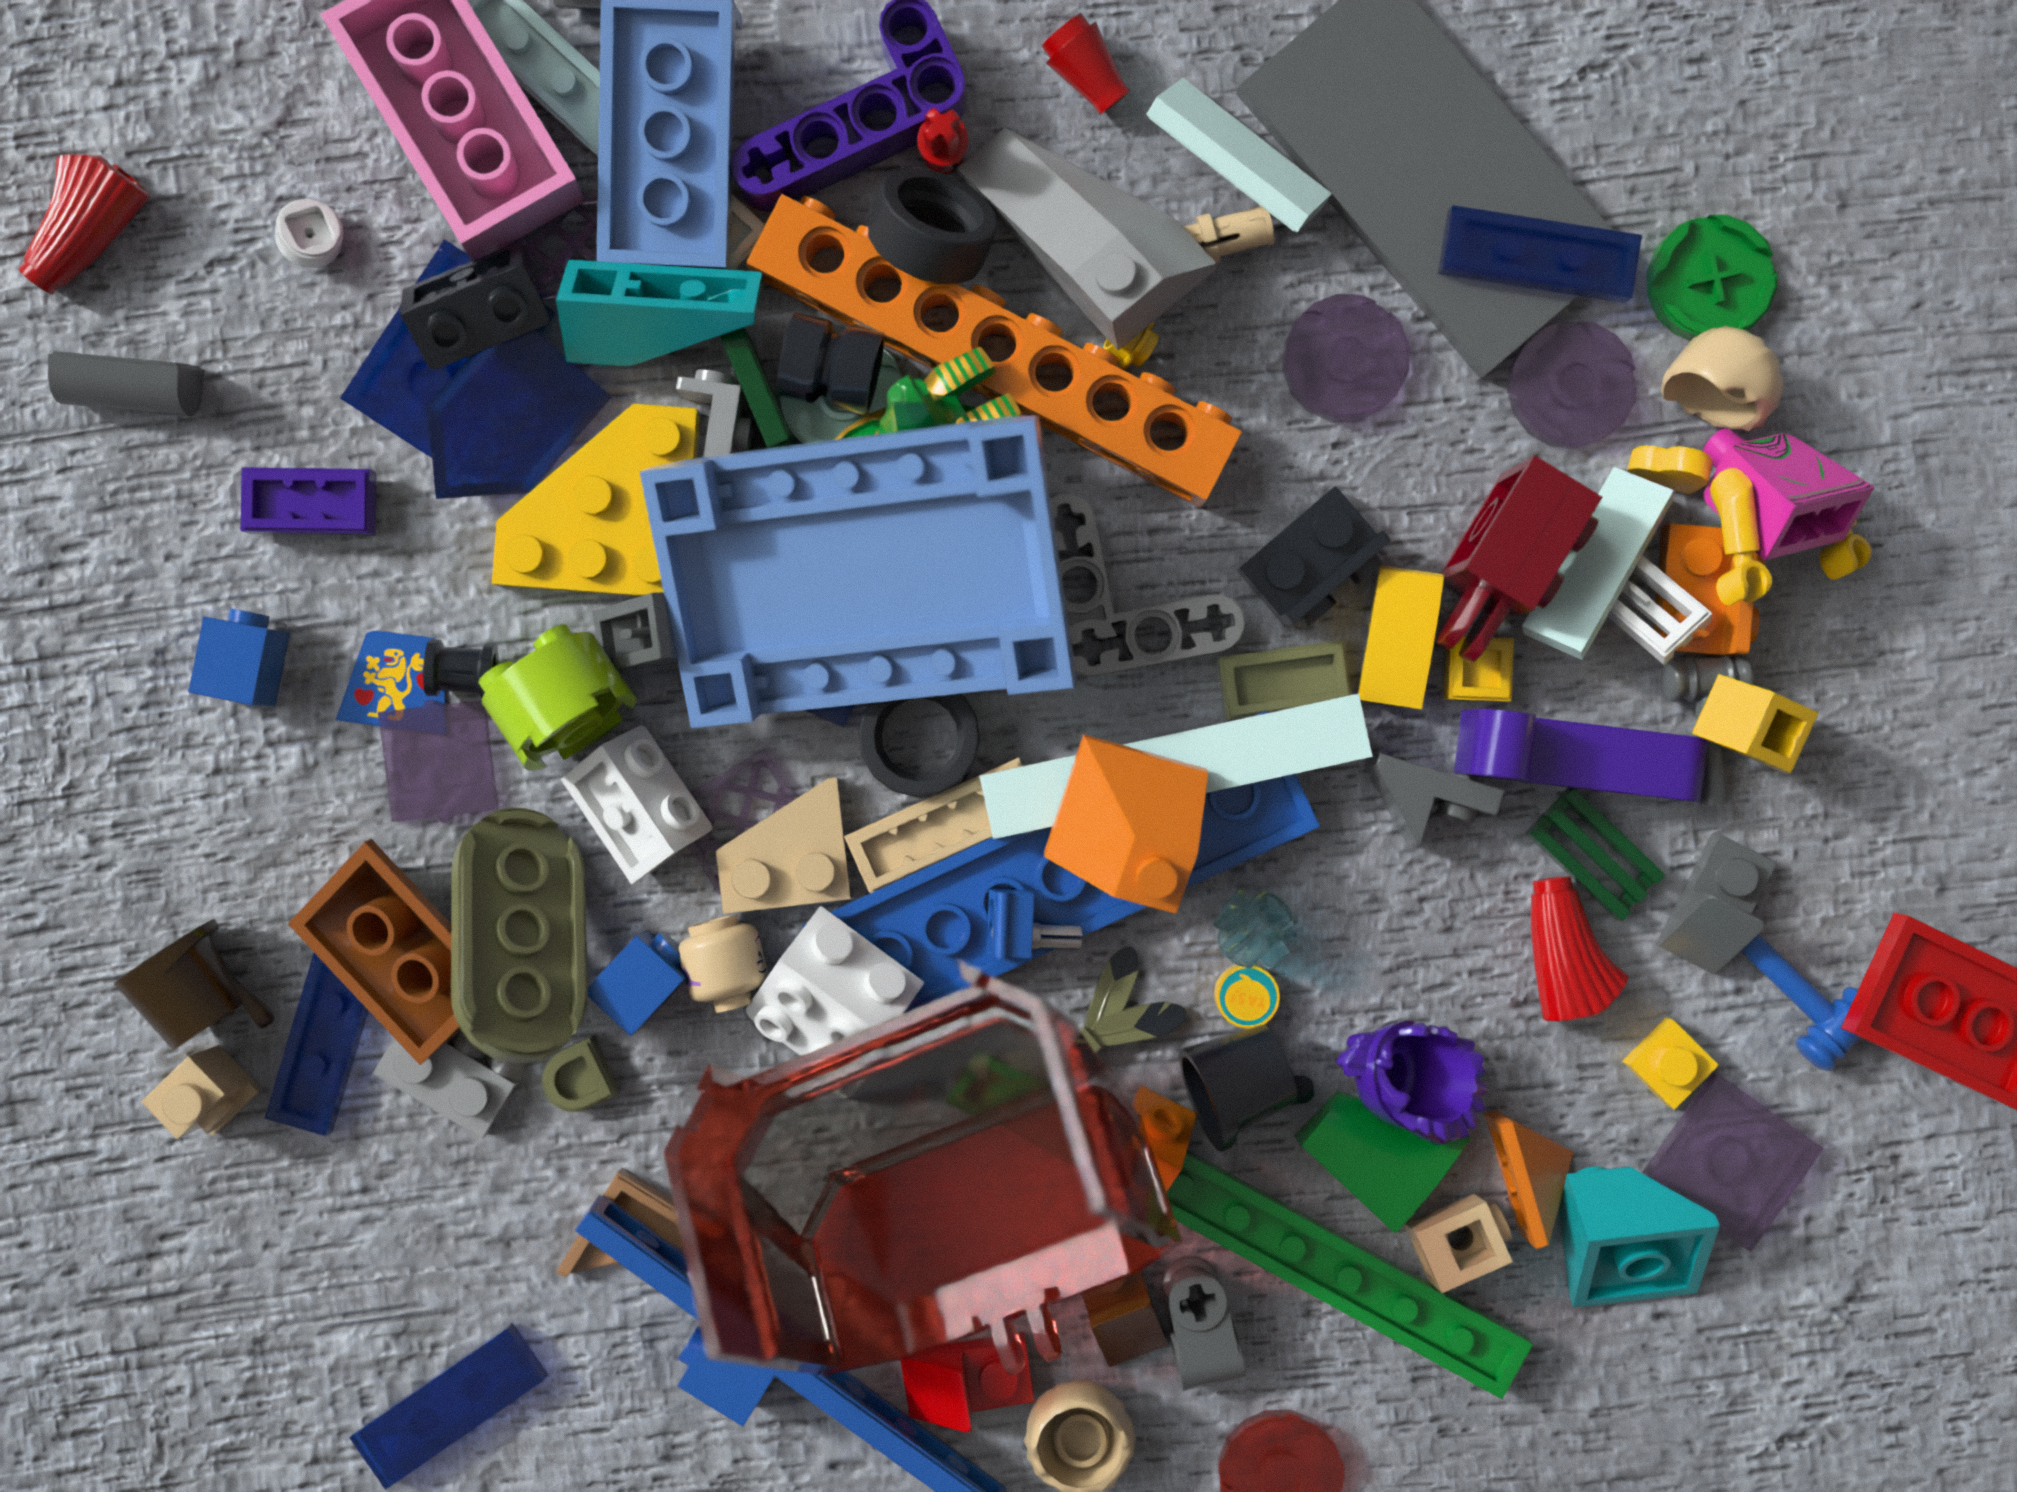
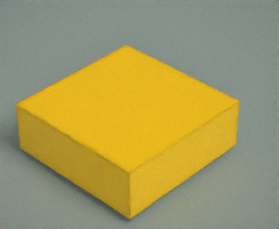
(1484, 679)

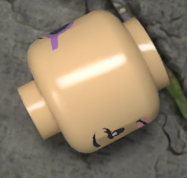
(722, 962)

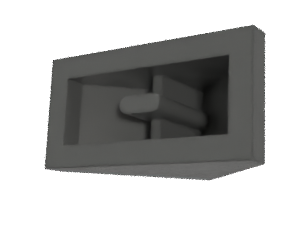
(636, 632)

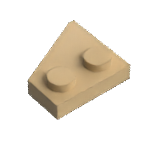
(788, 856)

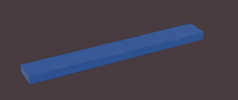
(836, 1394)

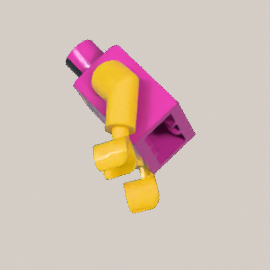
(1779, 501)

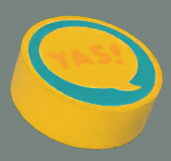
(1246, 996)

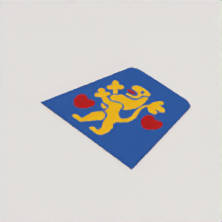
(386, 677)

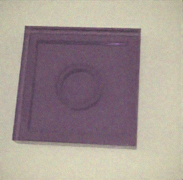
(1733, 1159)

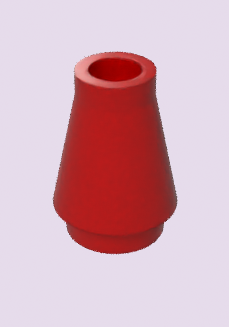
(1085, 63)

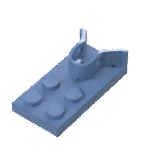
(666, 132)

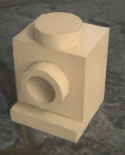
(201, 1093)
(1479, 1254)

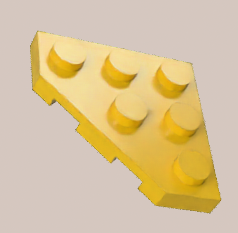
(590, 516)

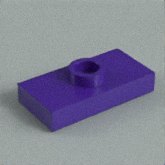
(308, 501)

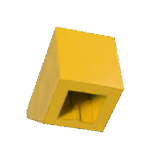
(1755, 723)

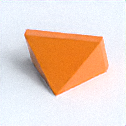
(1532, 1173)

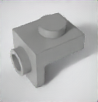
(728, 427)

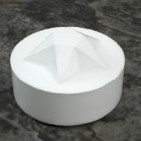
(308, 233)

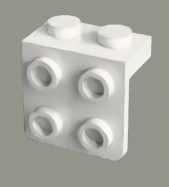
(830, 987)

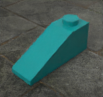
(645, 311)

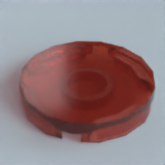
(1280, 1454)

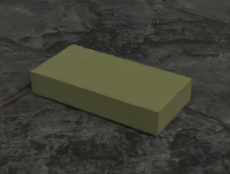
(1282, 678)

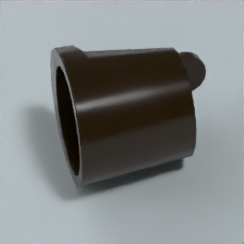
(189, 989)

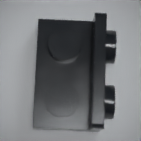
(474, 306)
(1313, 558)

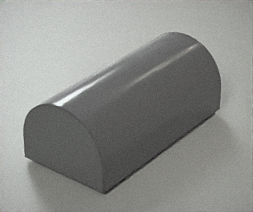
(125, 383)

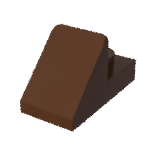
(1124, 1319)

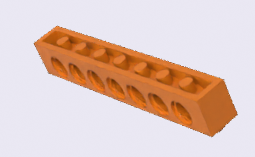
(1190, 472)

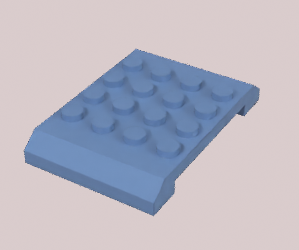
(862, 570)

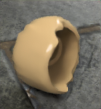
(1726, 379)
(1079, 1437)

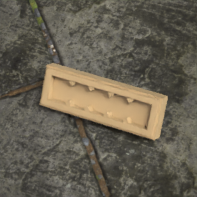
(923, 833)

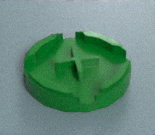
(1711, 276)

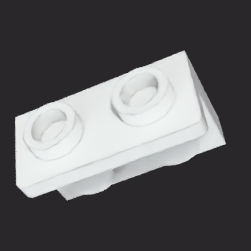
(636, 802)

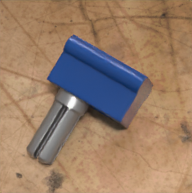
(1012, 927)

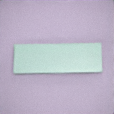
(1238, 154)
(1600, 570)

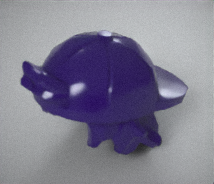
(1418, 1079)

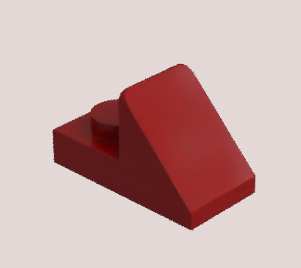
(963, 1379)

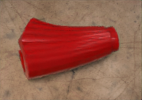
(83, 218)
(1570, 966)

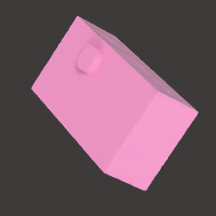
(457, 116)

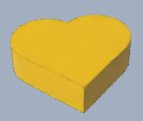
(1675, 467)

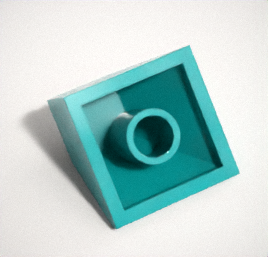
(1631, 1237)

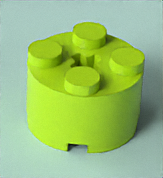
(556, 696)

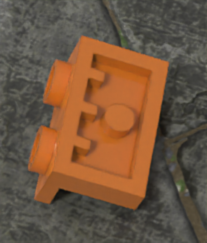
(1695, 561)

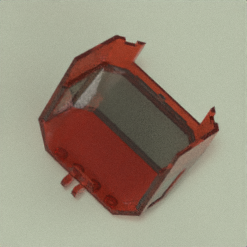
(914, 1188)

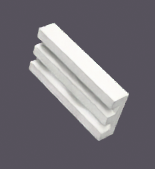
(1678, 634)

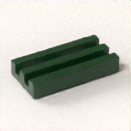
(757, 388)
(1633, 889)

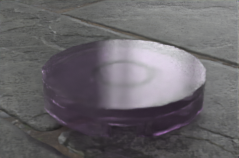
(1345, 358)
(1572, 384)

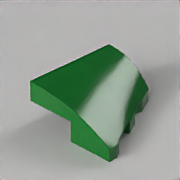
(1376, 1161)

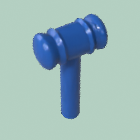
(1825, 1038)

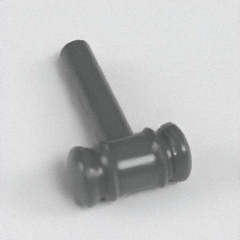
(1694, 680)

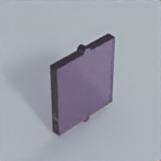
(438, 760)

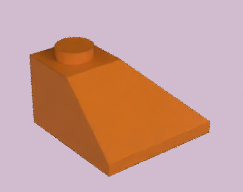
(1130, 823)

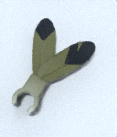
(1112, 1025)

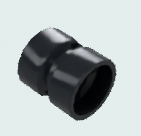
(830, 363)

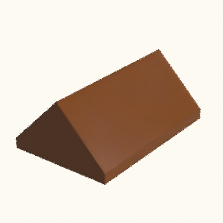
(385, 948)

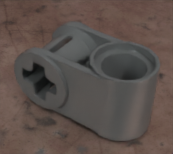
(1202, 1329)

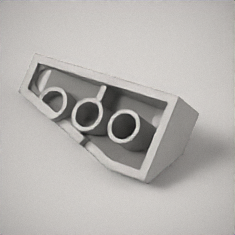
(1096, 241)

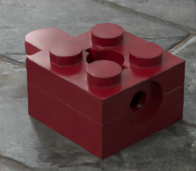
(1515, 551)

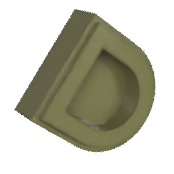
(579, 1077)

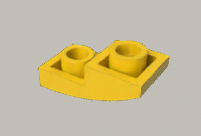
(1400, 636)

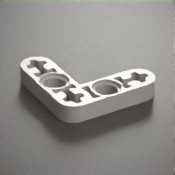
(1099, 612)

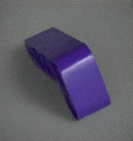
(843, 117)
(1580, 755)

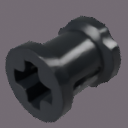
(456, 667)

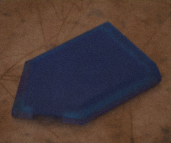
(508, 418)

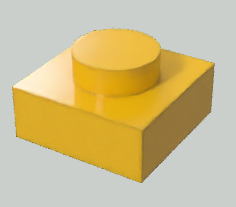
(1670, 1063)

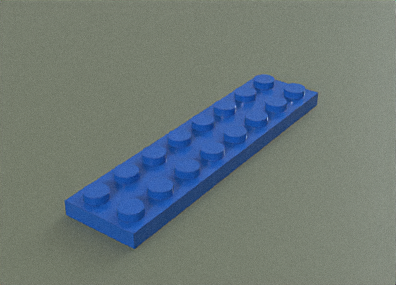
(943, 909)

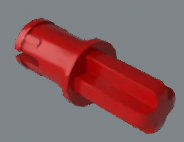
(942, 141)

